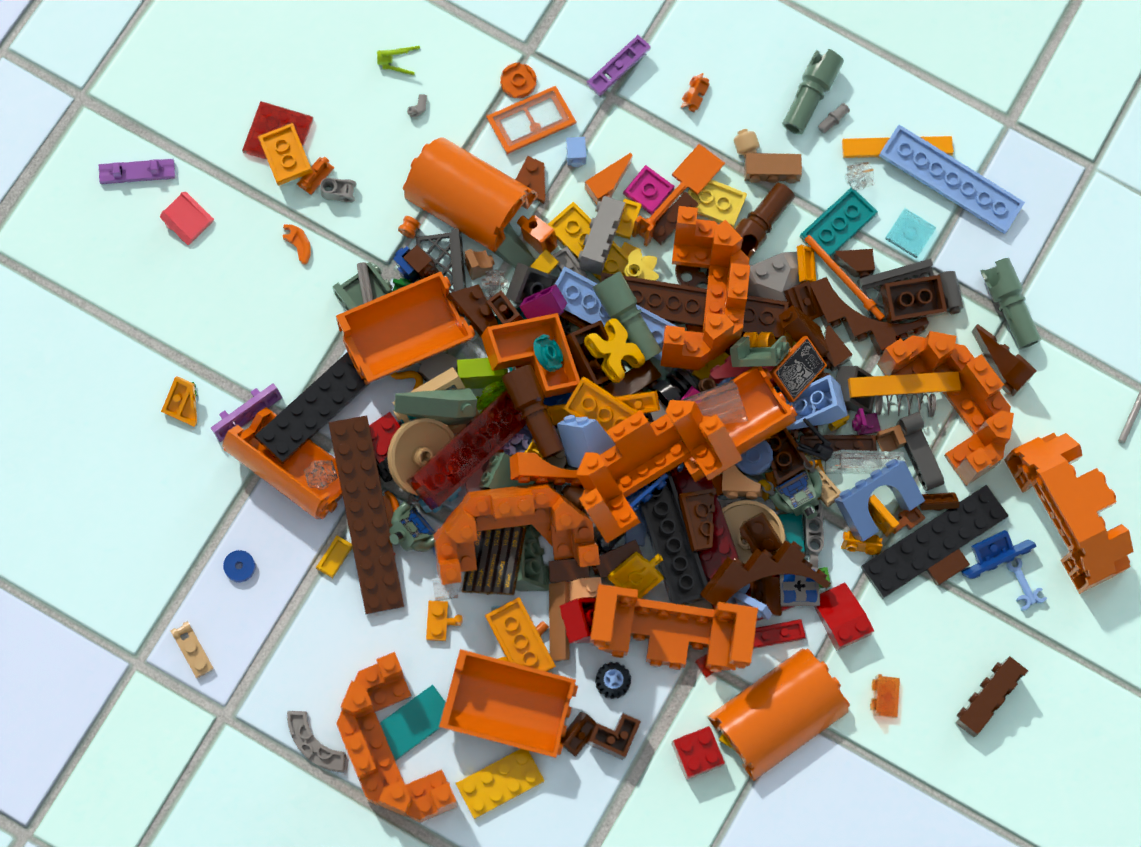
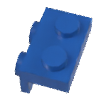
(404, 268)

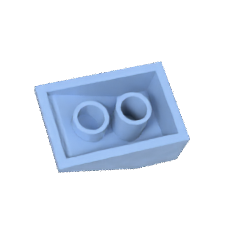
(819, 404)

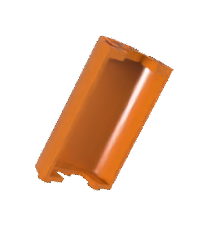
(465, 192)
(403, 328)
(765, 413)
(285, 477)
(508, 703)
(780, 712)

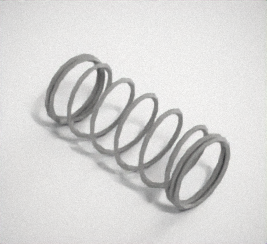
(931, 404)

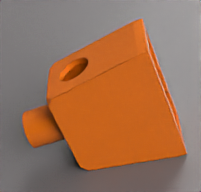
(538, 234)

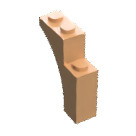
(737, 484)

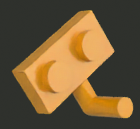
(438, 621)

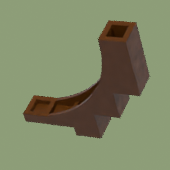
(859, 327)
(735, 574)

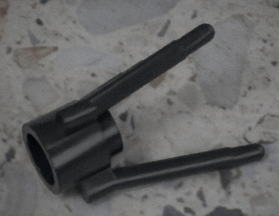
(821, 450)

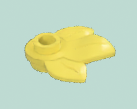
(642, 265)

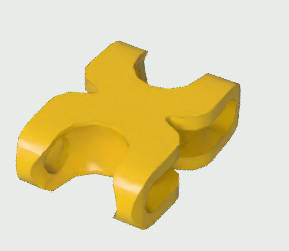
(614, 350)

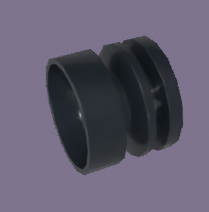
(676, 386)

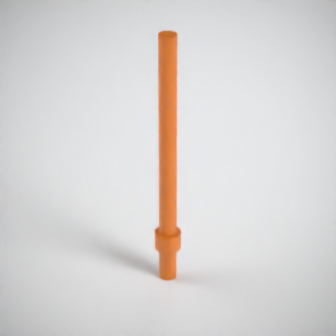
(868, 303)

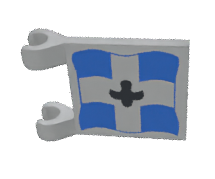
(798, 589)

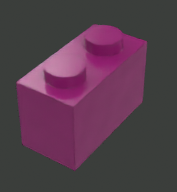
(544, 303)

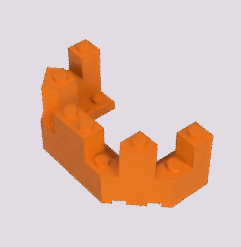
(718, 248)
(977, 402)
(645, 453)
(512, 507)
(1073, 508)
(672, 627)
(370, 753)

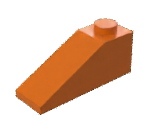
(607, 180)

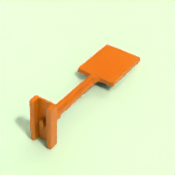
(694, 174)

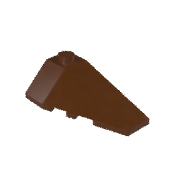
(1011, 369)

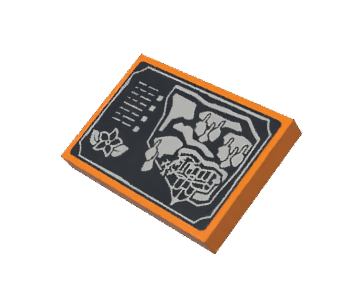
(798, 369)

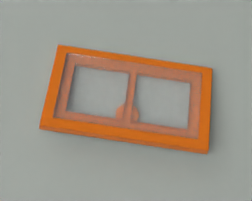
(531, 119)

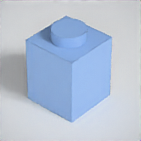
(576, 151)

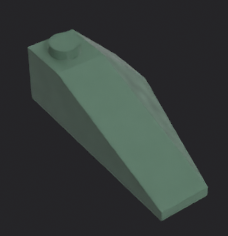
(513, 249)
(446, 406)
(532, 572)

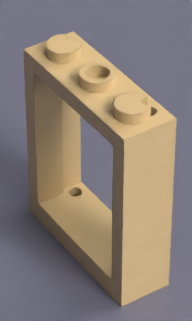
(440, 382)

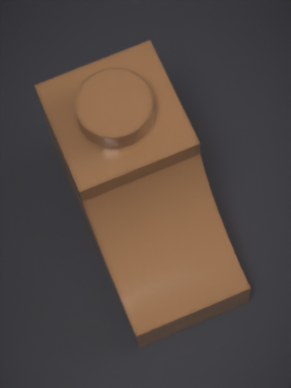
(478, 263)

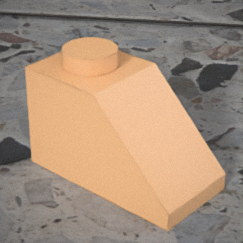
(583, 588)

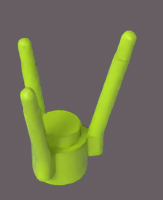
(385, 57)

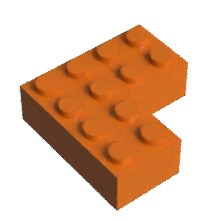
(512, 346)

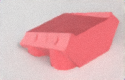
(186, 218)

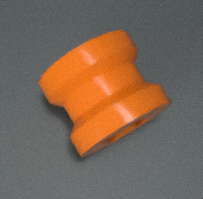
(409, 227)

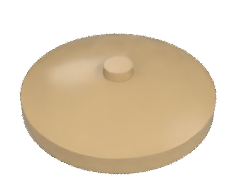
(413, 446)
(743, 510)

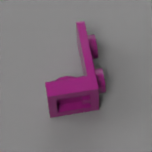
(865, 424)

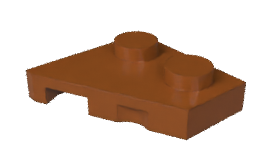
(533, 176)

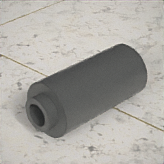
(951, 292)

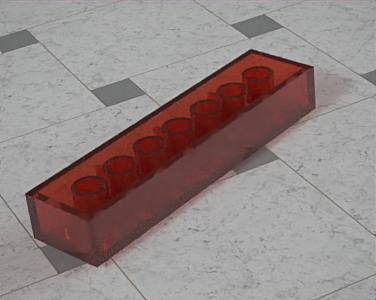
(467, 451)

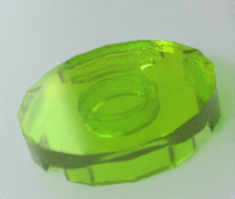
(489, 393)

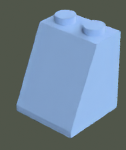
(582, 436)

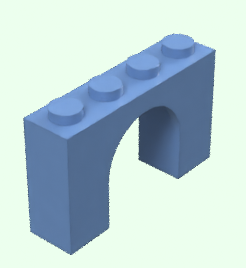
(854, 502)

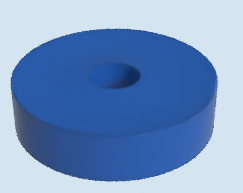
(233, 559)

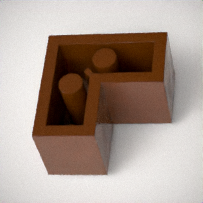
(616, 741)

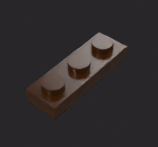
(667, 223)

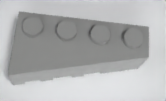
(601, 236)

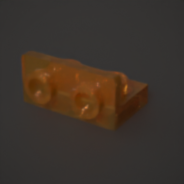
(885, 696)

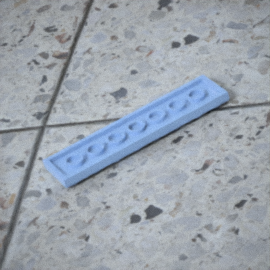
(951, 179)
(586, 305)

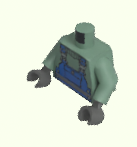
(799, 493)
(411, 528)

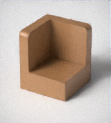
(891, 439)

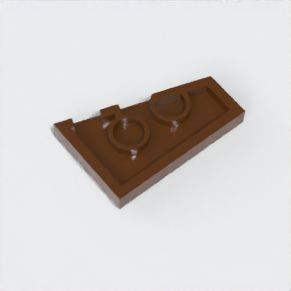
(474, 306)
(698, 517)

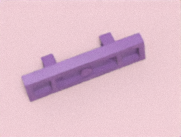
(618, 65)
(137, 171)
(247, 411)

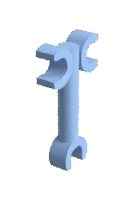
(1029, 597)

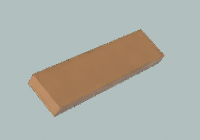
(558, 640)

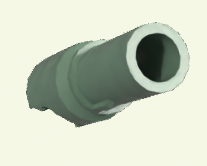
(816, 80)
(1007, 290)
(621, 304)

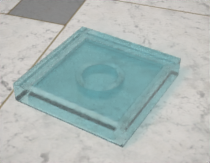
(910, 233)

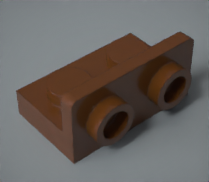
(760, 534)

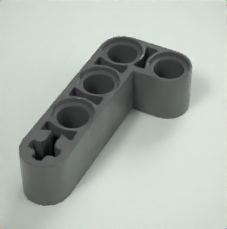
(920, 452)

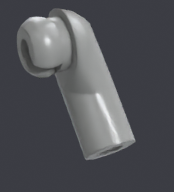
(420, 108)

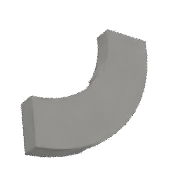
(310, 746)

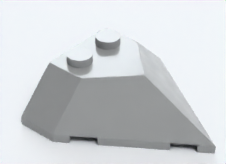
(773, 276)

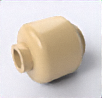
(746, 142)

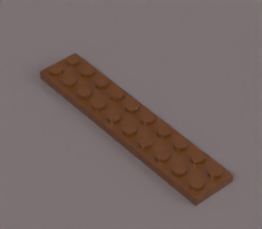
(687, 305)
(366, 514)

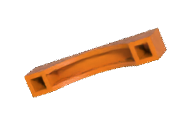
(531, 467)

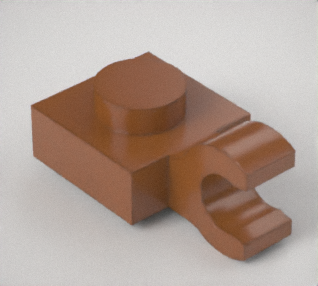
(909, 519)

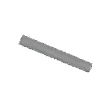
(1131, 419)

